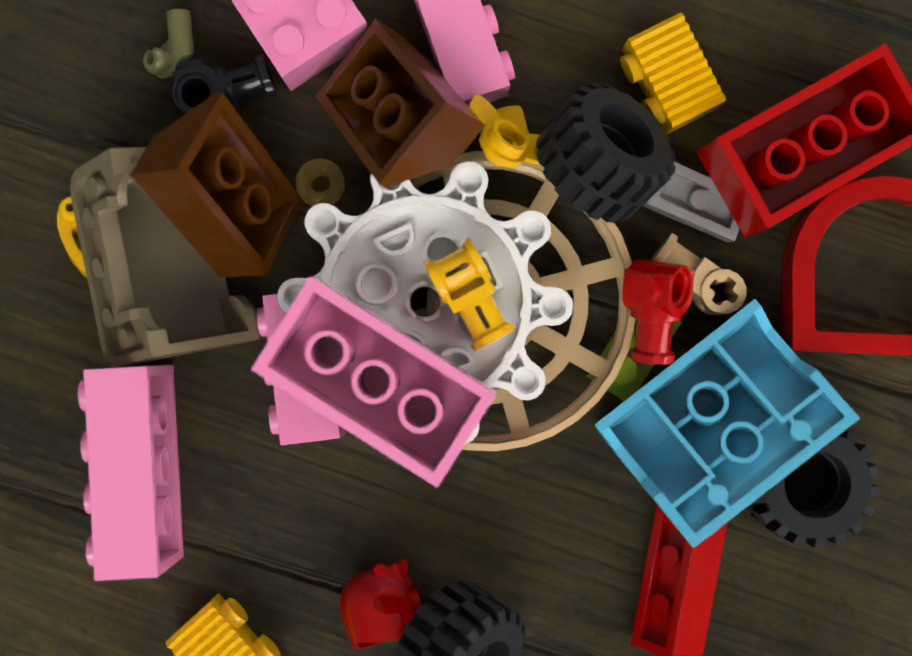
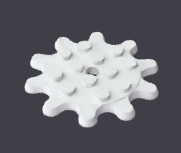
(381, 265)

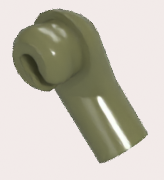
(176, 49)

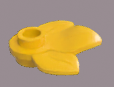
(505, 134)

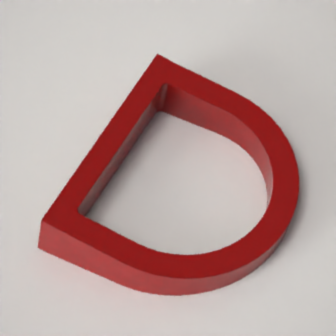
(798, 273)

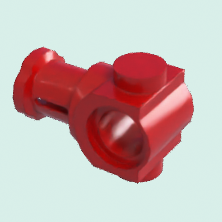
(657, 297)

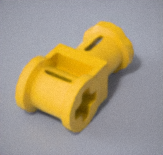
(467, 290)

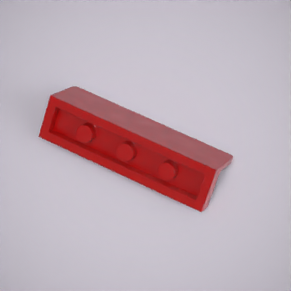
(676, 591)

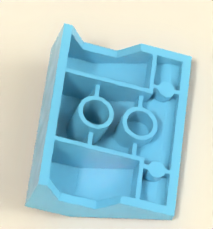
(724, 424)

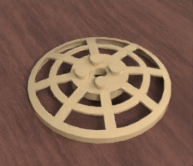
(565, 348)

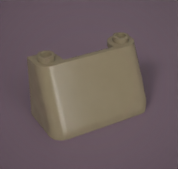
(143, 276)

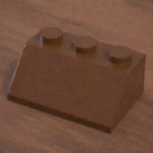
(397, 108)
(219, 188)

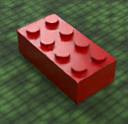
(812, 142)

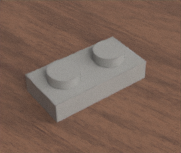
(696, 203)

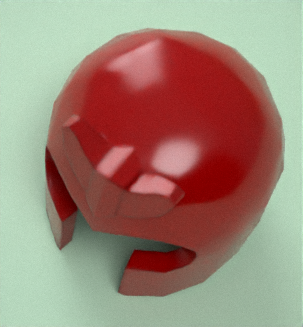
(378, 604)

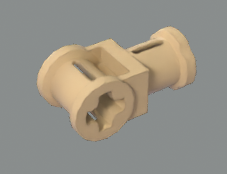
(705, 274)

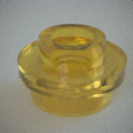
(312, 170)

